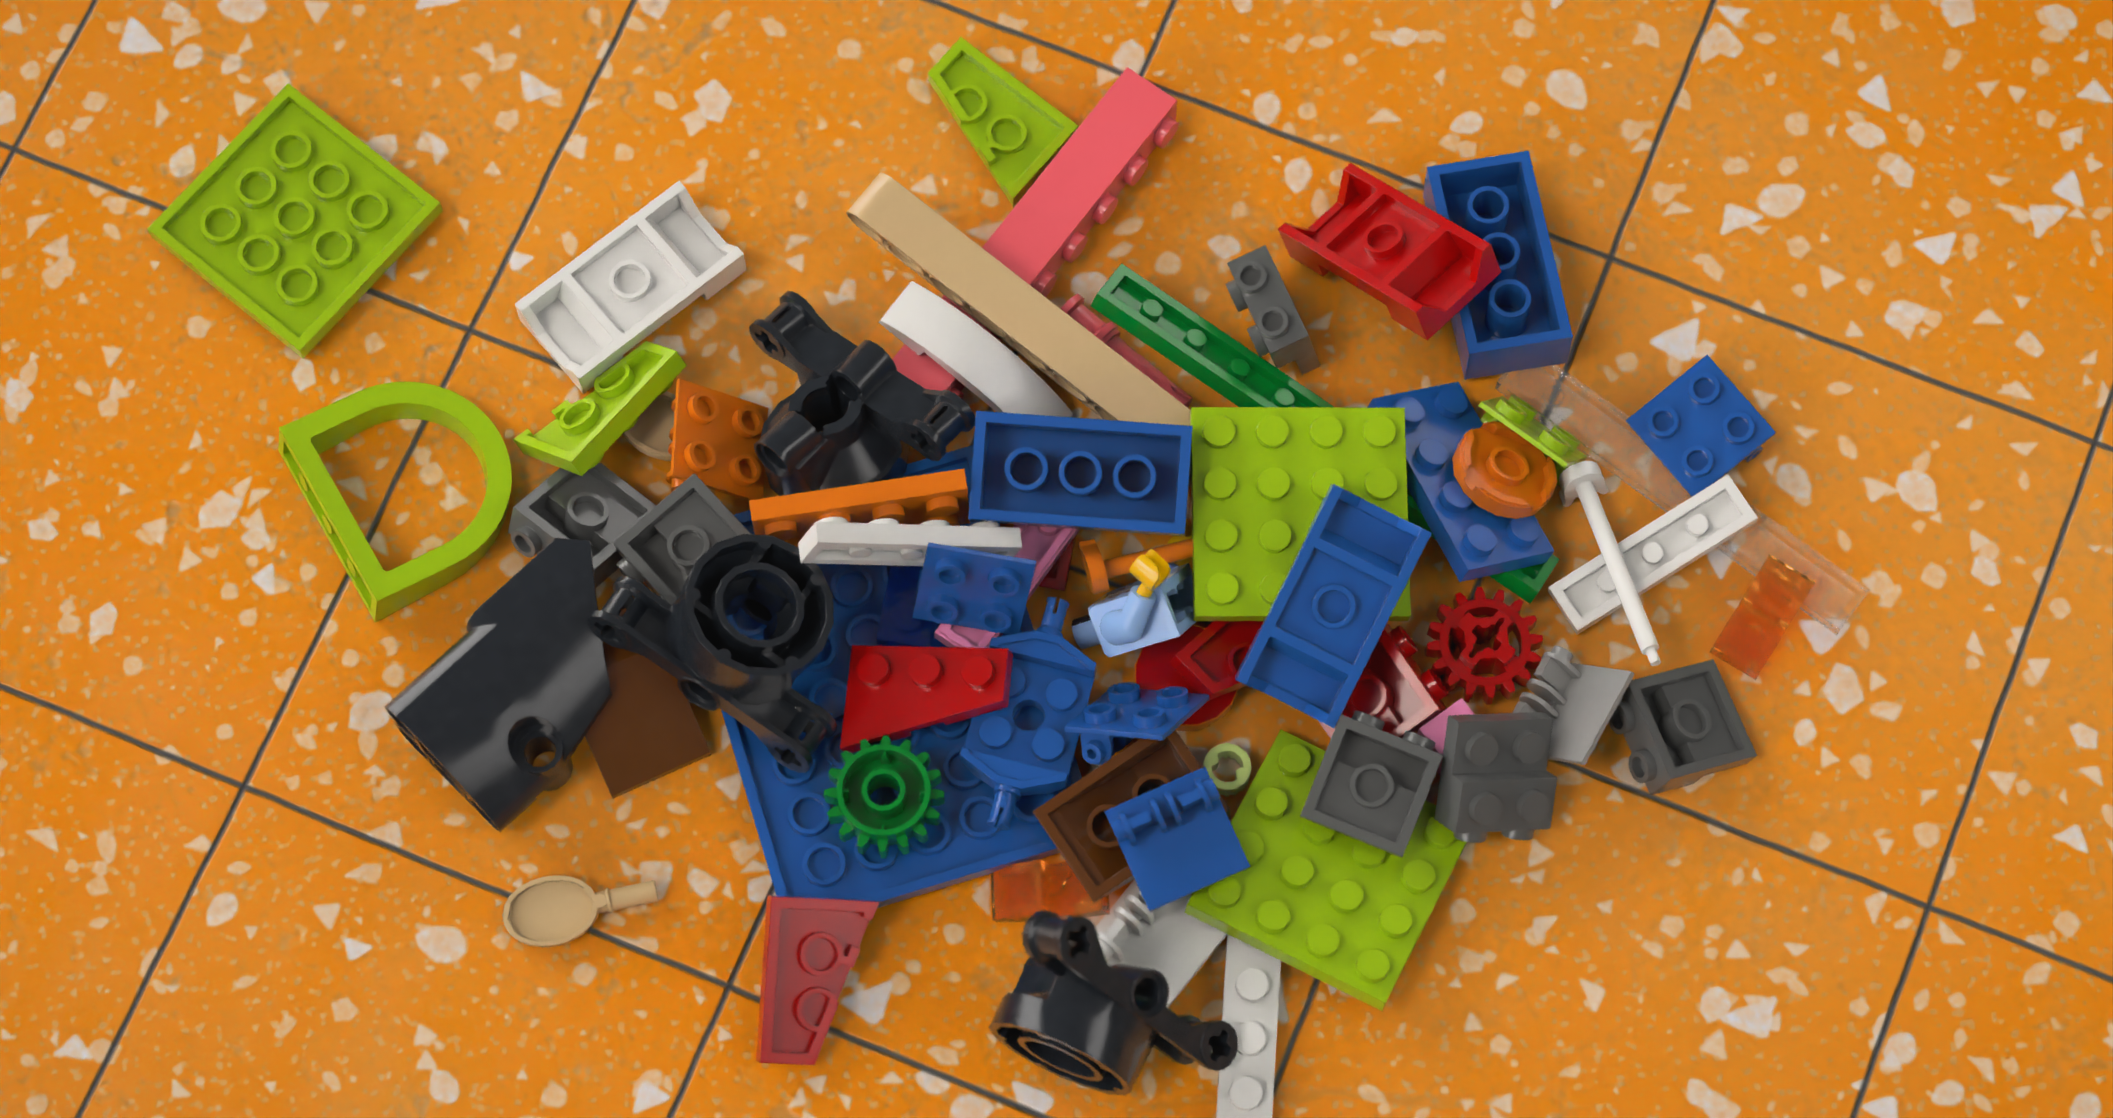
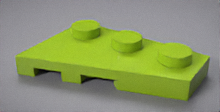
(1001, 117)
(594, 423)

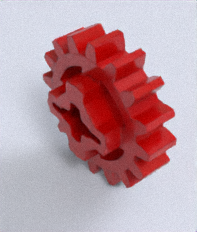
(1498, 660)

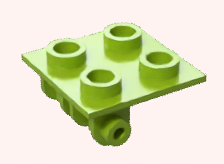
(1519, 417)

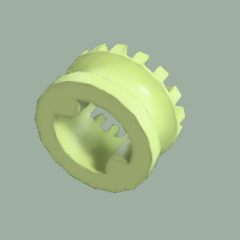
(1242, 774)

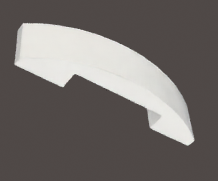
(969, 354)

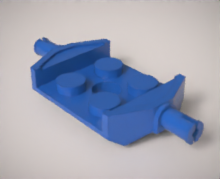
(1057, 682)

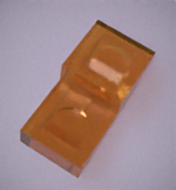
(1762, 617)
(1039, 886)

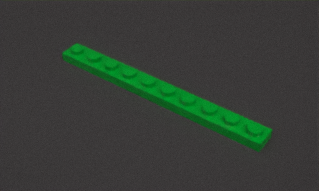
(1238, 374)

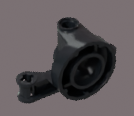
(852, 408)
(719, 664)
(1097, 1018)

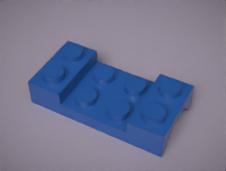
(1333, 605)

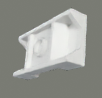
(629, 285)

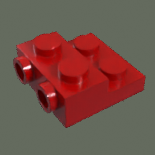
(1396, 687)

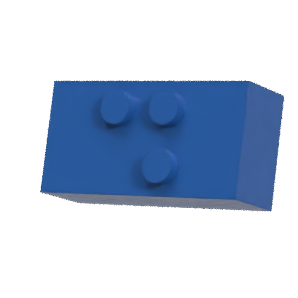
(1522, 312)
(1080, 473)

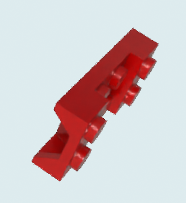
(1395, 252)

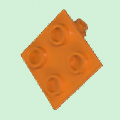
(716, 441)

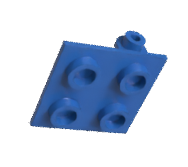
(1701, 426)
(973, 589)
(1131, 713)
(1177, 839)

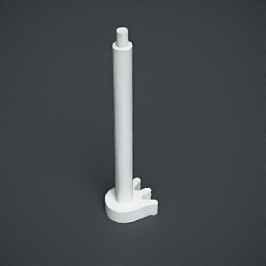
(1584, 481)

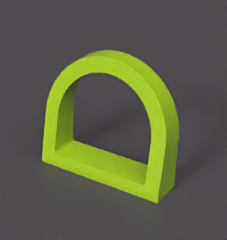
(315, 433)

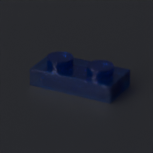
(896, 619)

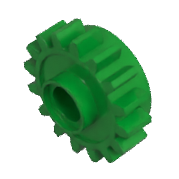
(884, 824)

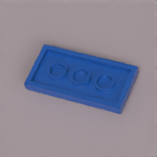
(1469, 536)

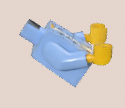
(1143, 611)

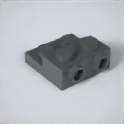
(1277, 322)
(580, 508)
(674, 536)
(1681, 727)
(1496, 776)
(1372, 783)

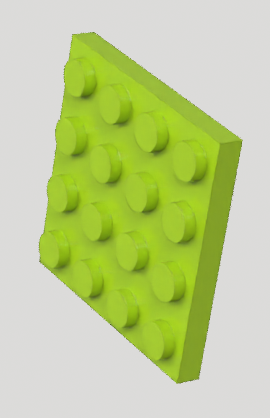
(295, 220)
(1261, 484)
(1321, 895)

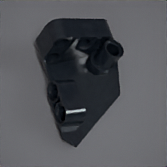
(514, 687)

